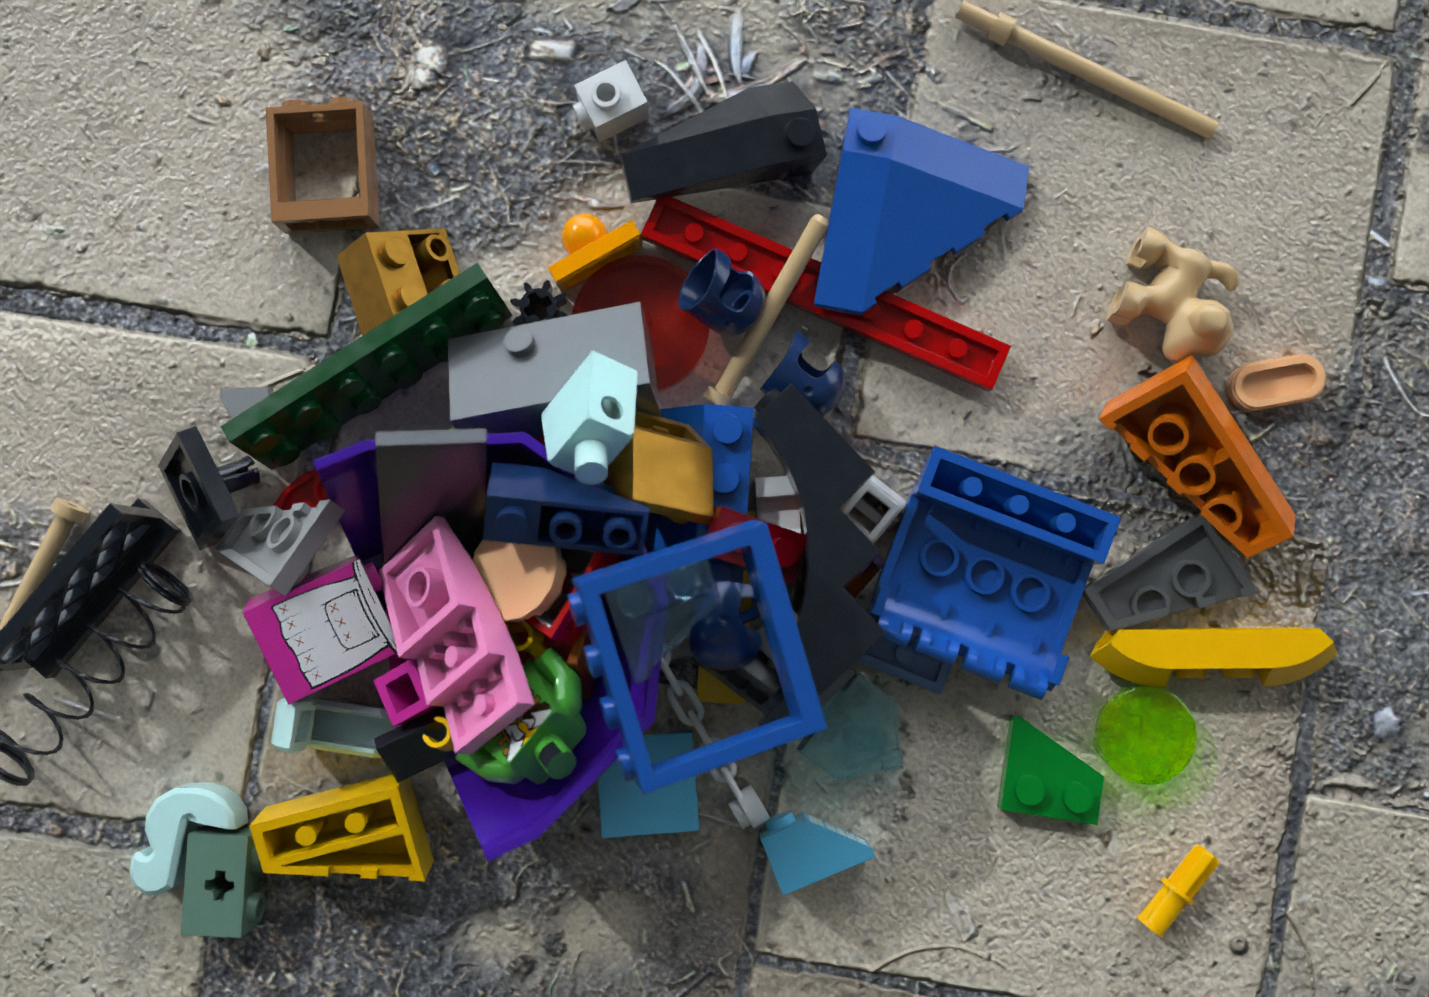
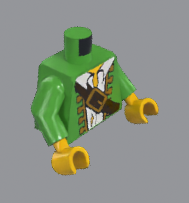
(543, 736)

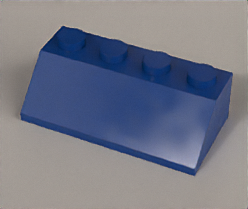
(730, 437)

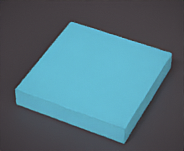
(665, 810)

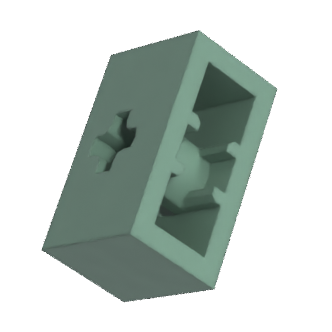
(208, 901)

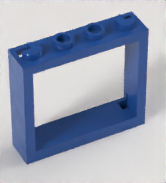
(781, 632)

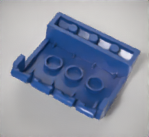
(989, 571)

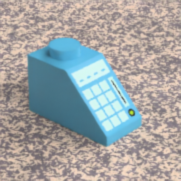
(809, 849)

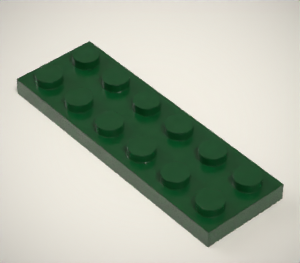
(367, 370)

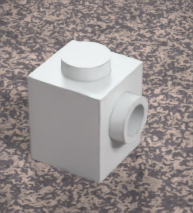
(610, 102)

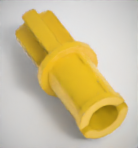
(1178, 890)

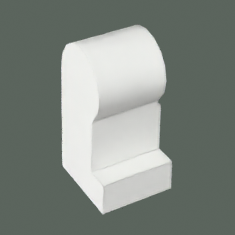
(777, 503)

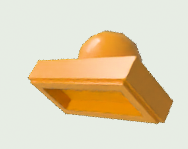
(591, 248)

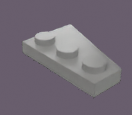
(278, 542)

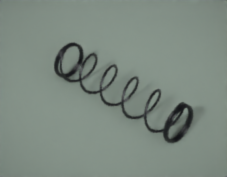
(18, 754)

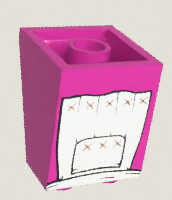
(322, 627)

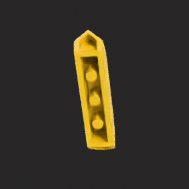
(1275, 653)

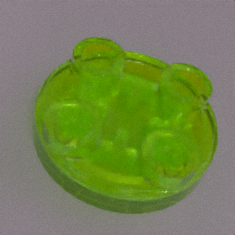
(1145, 734)

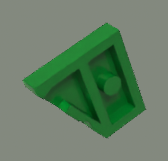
(1046, 778)

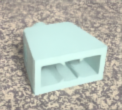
(591, 418)

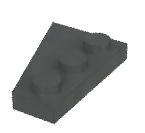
(1169, 576)

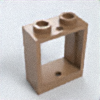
(320, 214)

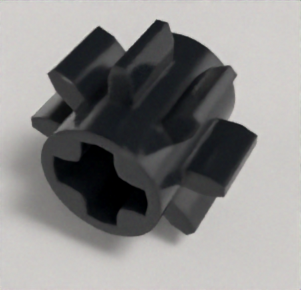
(536, 296)

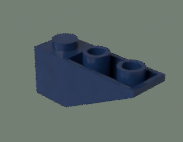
(560, 512)

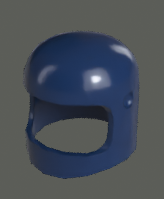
(719, 296)
(819, 387)
(722, 637)

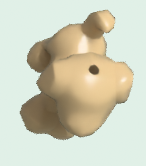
(1191, 323)

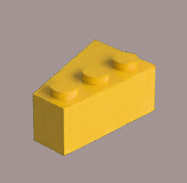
(346, 830)

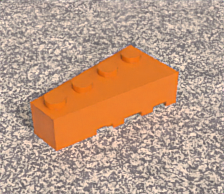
(1202, 452)

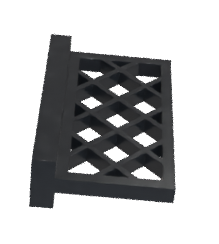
(84, 587)

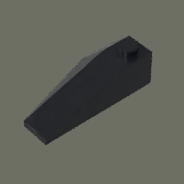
(738, 142)

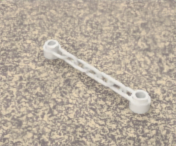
(747, 805)

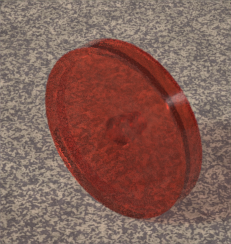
(655, 283)

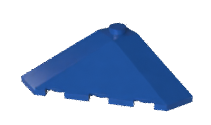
(904, 202)

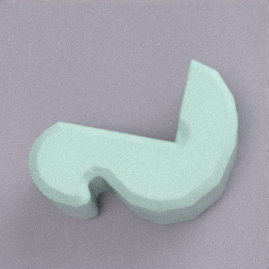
(329, 726)
(167, 829)

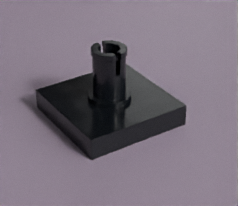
(203, 488)

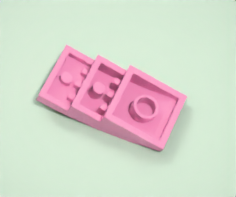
(455, 635)

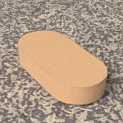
(1275, 383)

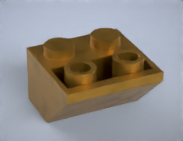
(394, 270)
(665, 470)

